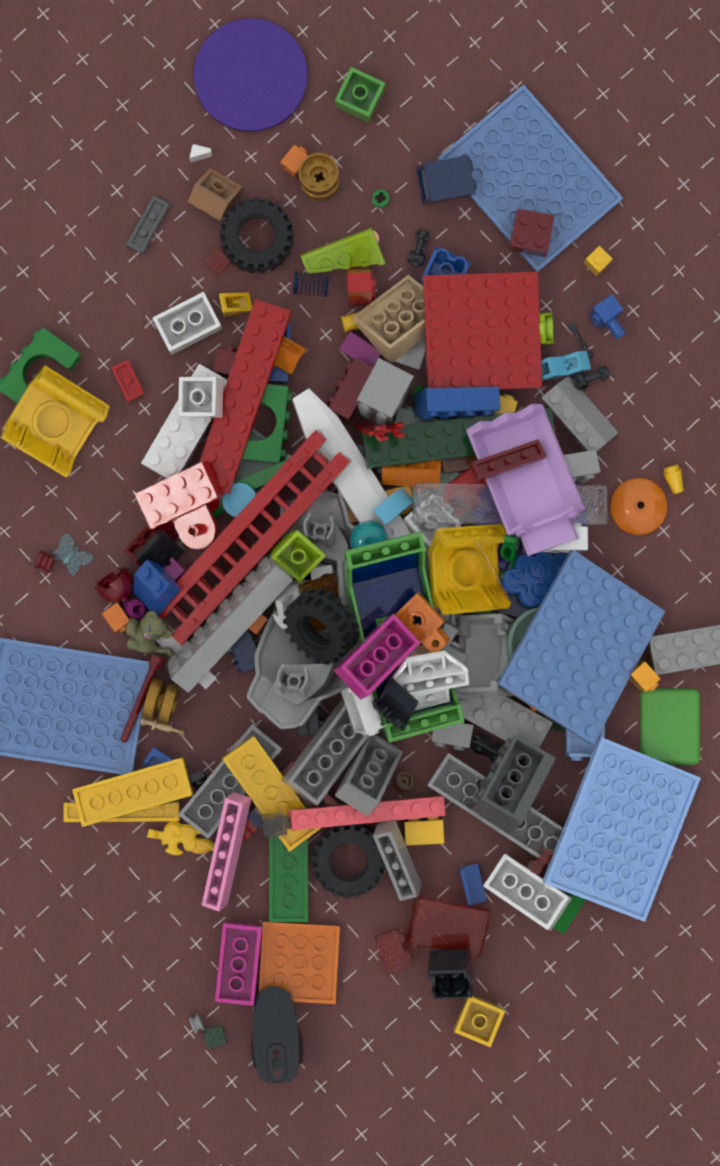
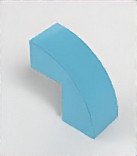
(566, 365)
(393, 506)

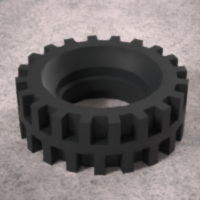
(261, 260)
(329, 612)
(322, 860)

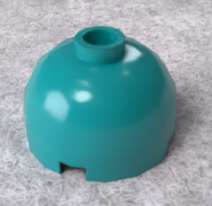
(367, 533)

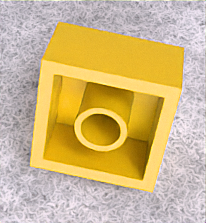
(479, 1020)

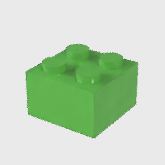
(360, 94)

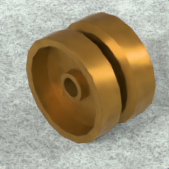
(164, 702)

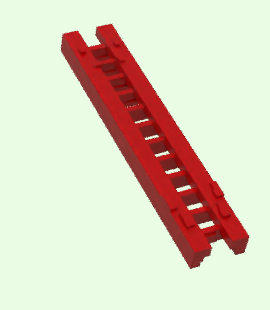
(267, 540)

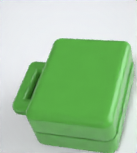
(670, 725)

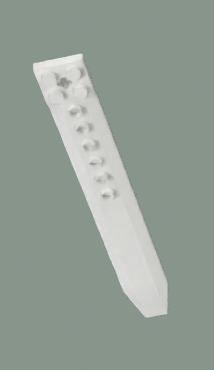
(356, 483)

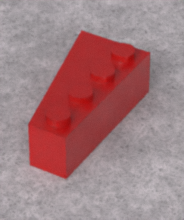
(360, 287)

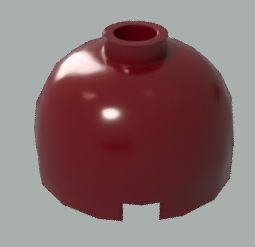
(116, 586)

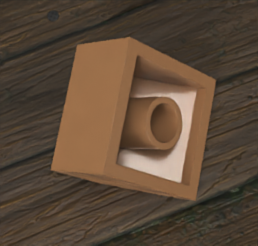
(214, 194)

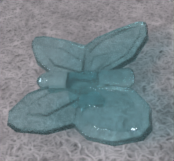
(70, 556)

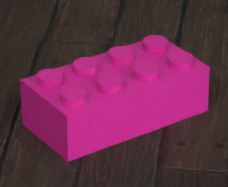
(376, 656)
(238, 963)

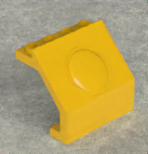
(53, 420)
(460, 573)

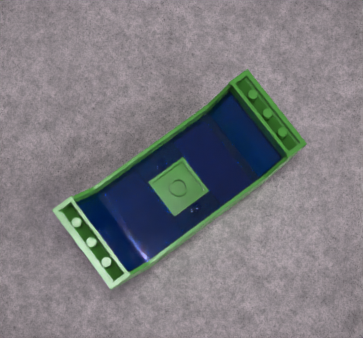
(378, 584)

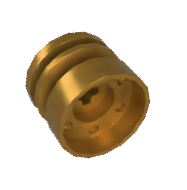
(314, 168)

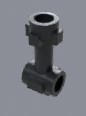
(417, 258)
(581, 380)

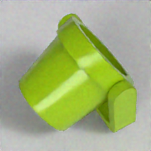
(546, 328)

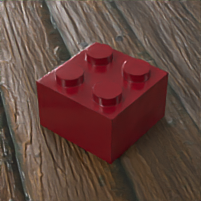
(531, 232)

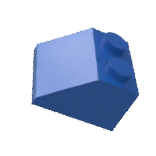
(154, 586)

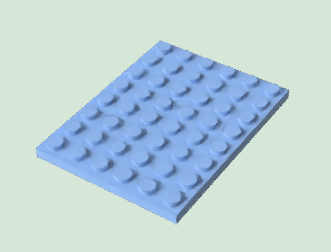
(621, 829)

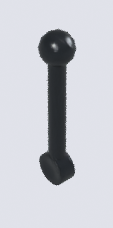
(572, 327)

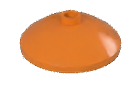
(627, 514)

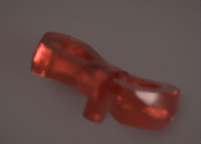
(536, 866)

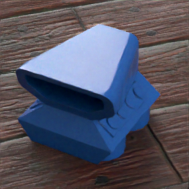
(445, 263)

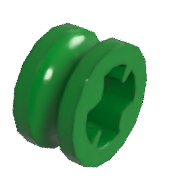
(376, 194)

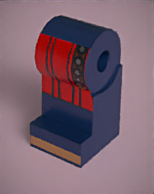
(253, 823)

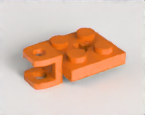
(430, 629)

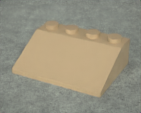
(394, 319)

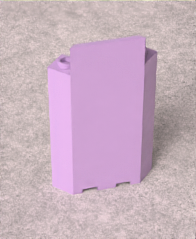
(536, 498)

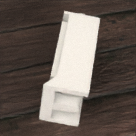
(361, 713)

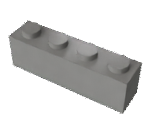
(397, 860)

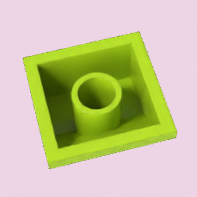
(297, 555)

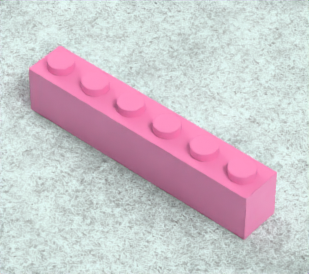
(226, 851)

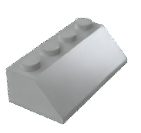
(578, 415)

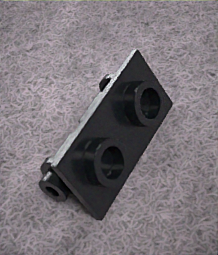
(481, 746)

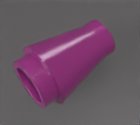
(133, 607)

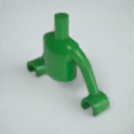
(509, 550)

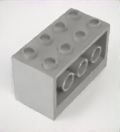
(384, 392)

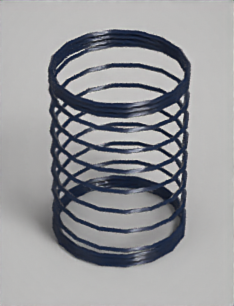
(296, 283)

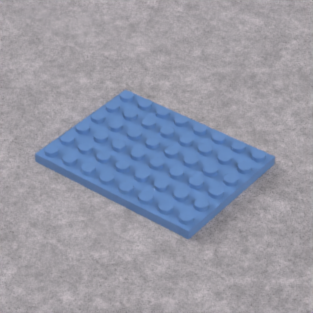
(534, 166)
(581, 647)
(68, 706)

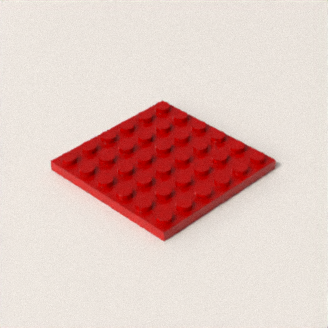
(482, 330)

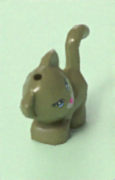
(144, 633)

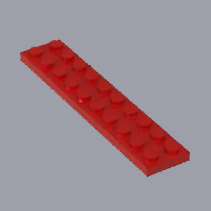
(245, 391)

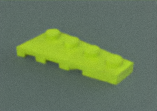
(348, 252)

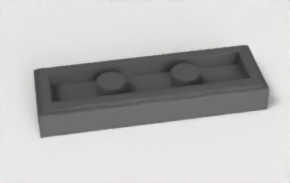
(148, 224)

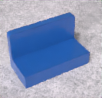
(472, 884)

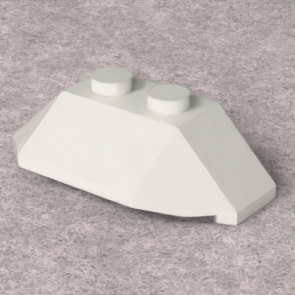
(431, 673)

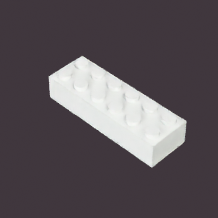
(178, 438)

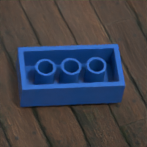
(456, 402)

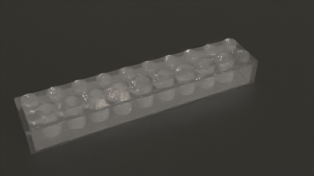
(475, 505)

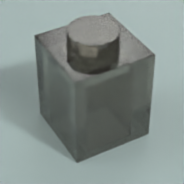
(274, 824)

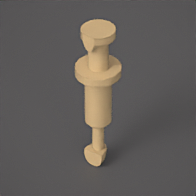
(155, 724)

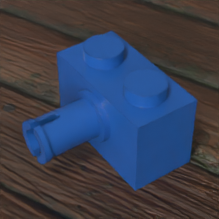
(605, 315)

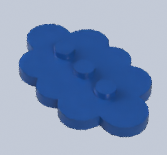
(532, 577)

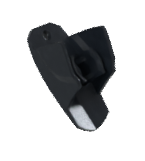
(276, 1029)

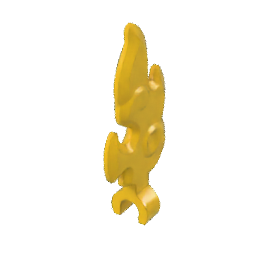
(181, 833)

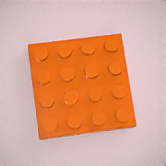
(300, 960)

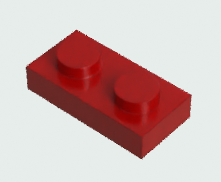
(127, 381)

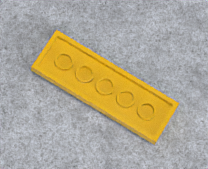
(264, 786)
(132, 792)

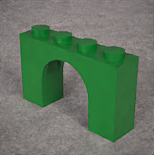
(43, 345)
(271, 449)

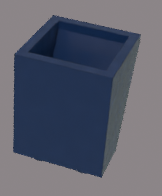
(446, 179)

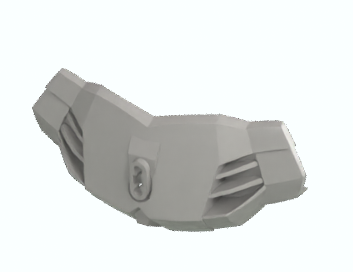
(286, 681)

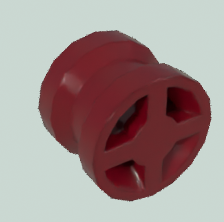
(45, 561)

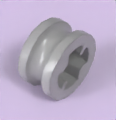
(196, 1023)

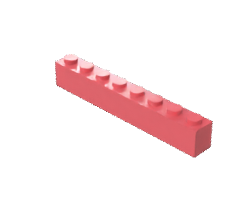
(385, 811)

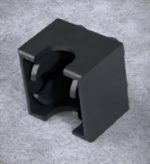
(451, 973)

